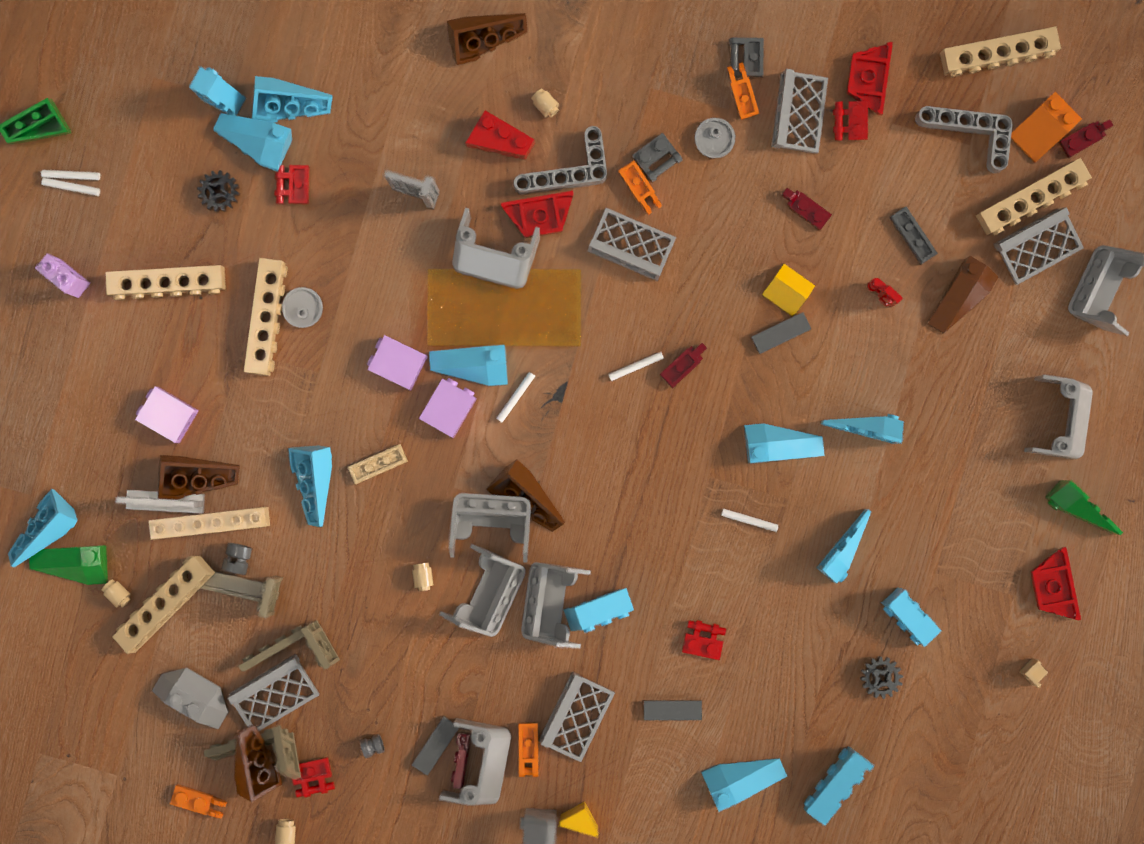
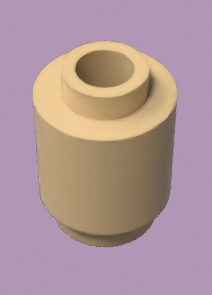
(545, 103)
(422, 576)
(116, 593)
(285, 831)

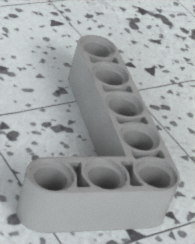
(973, 127)
(568, 173)

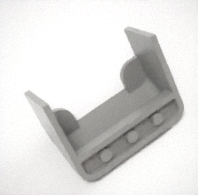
(491, 264)
(1100, 284)
(1080, 396)
(490, 512)
(492, 596)
(545, 603)
(496, 744)
(539, 826)

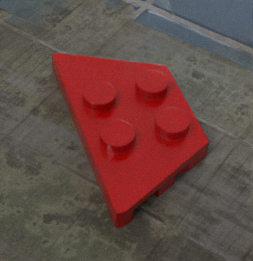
(870, 76)
(544, 212)
(1055, 586)

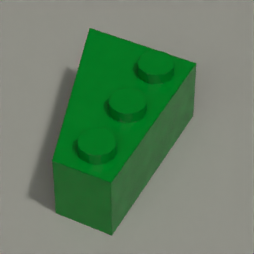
(35, 123)

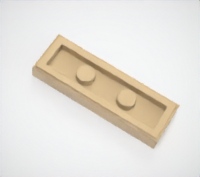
(377, 464)

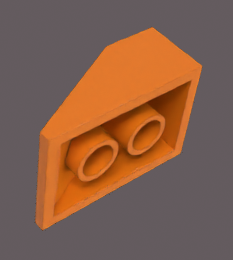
(1045, 127)

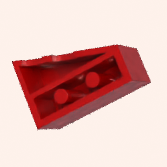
(499, 137)

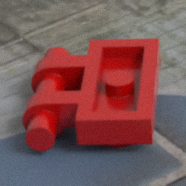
(857, 120)
(298, 184)
(887, 294)
(701, 645)
(311, 771)

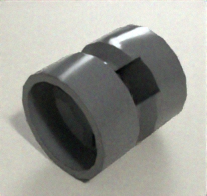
(240, 552)

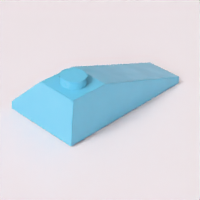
(281, 100)
(259, 139)
(476, 364)
(881, 428)
(777, 443)
(313, 474)
(49, 524)
(841, 555)
(740, 780)

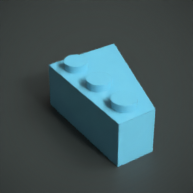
(216, 92)
(910, 617)

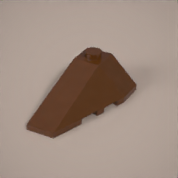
(479, 34)
(967, 289)
(189, 476)
(519, 482)
(254, 766)

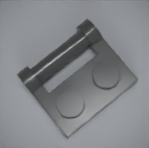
(752, 56)
(654, 152)

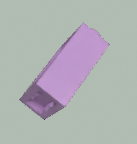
(62, 275)

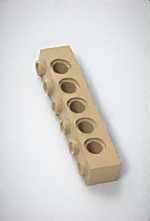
(1046, 37)
(1075, 171)
(265, 269)
(116, 279)
(209, 523)
(125, 634)

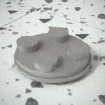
(715, 138)
(302, 307)

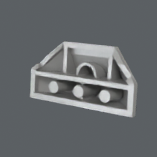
(192, 696)

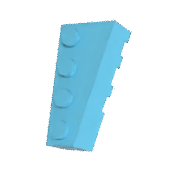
(837, 785)

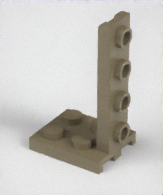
(263, 592)
(315, 640)
(283, 745)

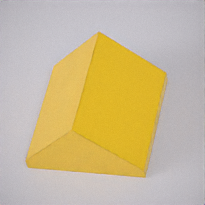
(788, 290)
(580, 820)

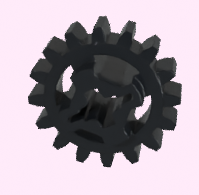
(215, 197)

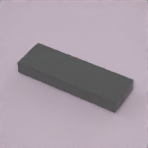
(913, 235)
(781, 333)
(672, 709)
(435, 746)

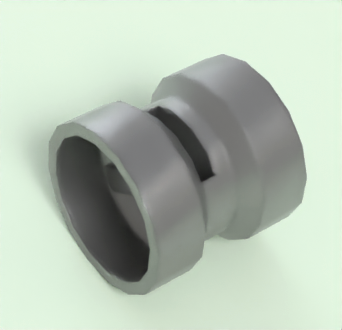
(370, 746)

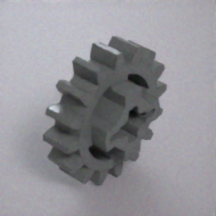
(886, 671)

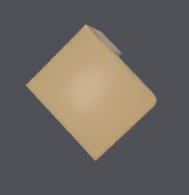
(1033, 672)

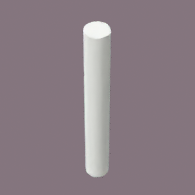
(70, 174)
(70, 186)
(635, 366)
(515, 397)
(749, 520)

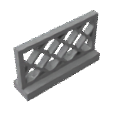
(784, 106)
(425, 190)
(1036, 229)
(627, 259)
(149, 501)
(266, 679)
(560, 714)

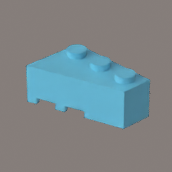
(599, 611)

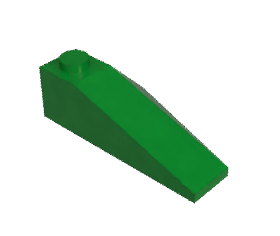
(1072, 500)
(77, 564)

